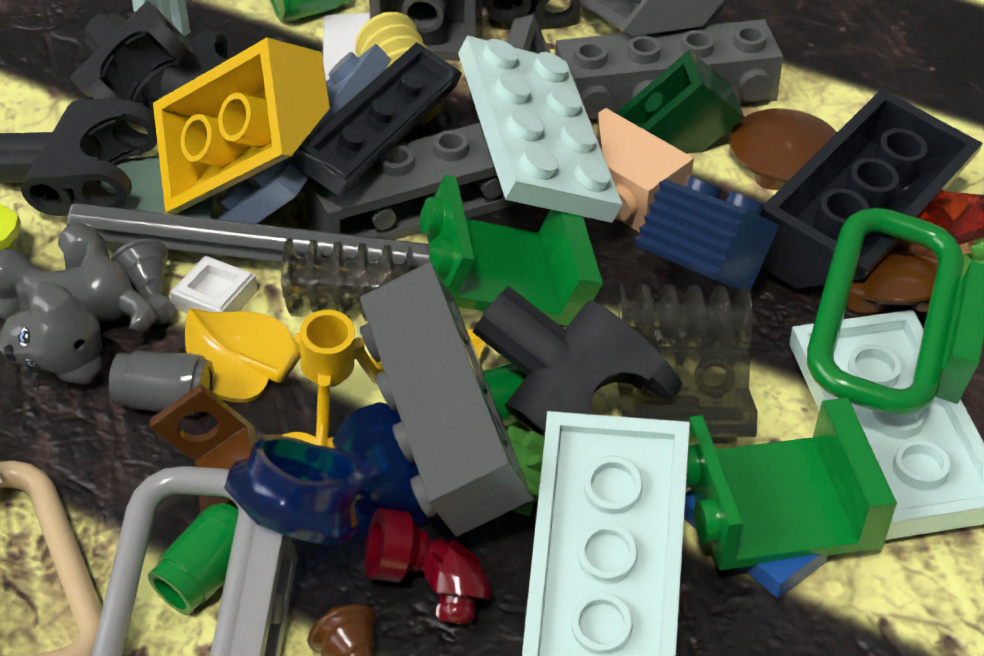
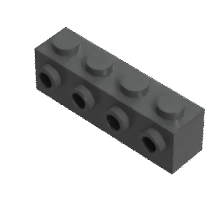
(619, 66)
(393, 191)
(442, 402)

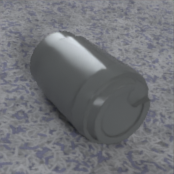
(157, 378)

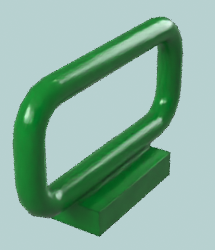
(952, 326)

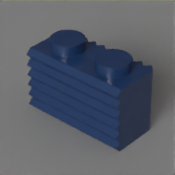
(706, 233)

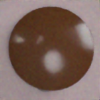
(778, 143)
(896, 280)

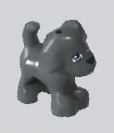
(57, 314)

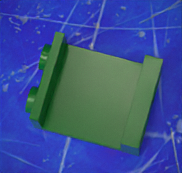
(481, 258)
(790, 494)

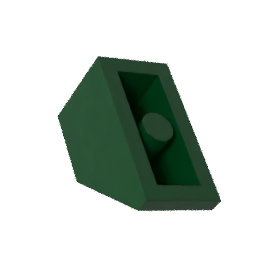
(686, 105)

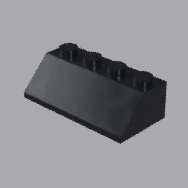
(879, 159)

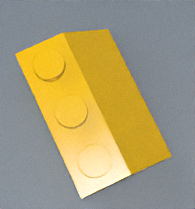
(237, 120)

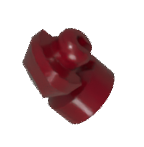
(454, 573)

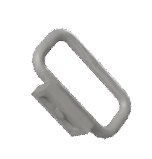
(256, 579)

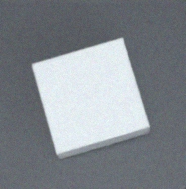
(214, 287)

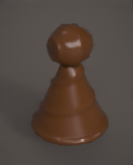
(344, 632)

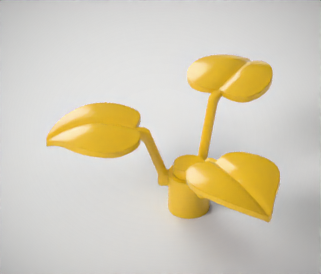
(259, 348)

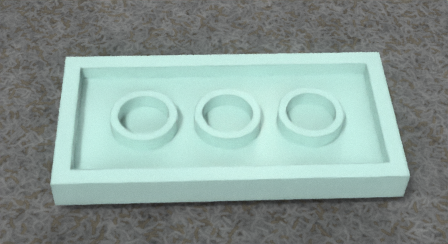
(538, 130)
(927, 456)
(607, 537)

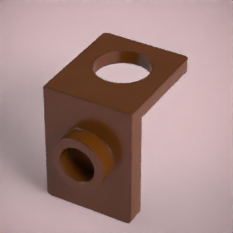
(218, 448)

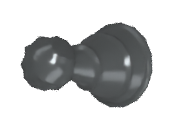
(145, 265)

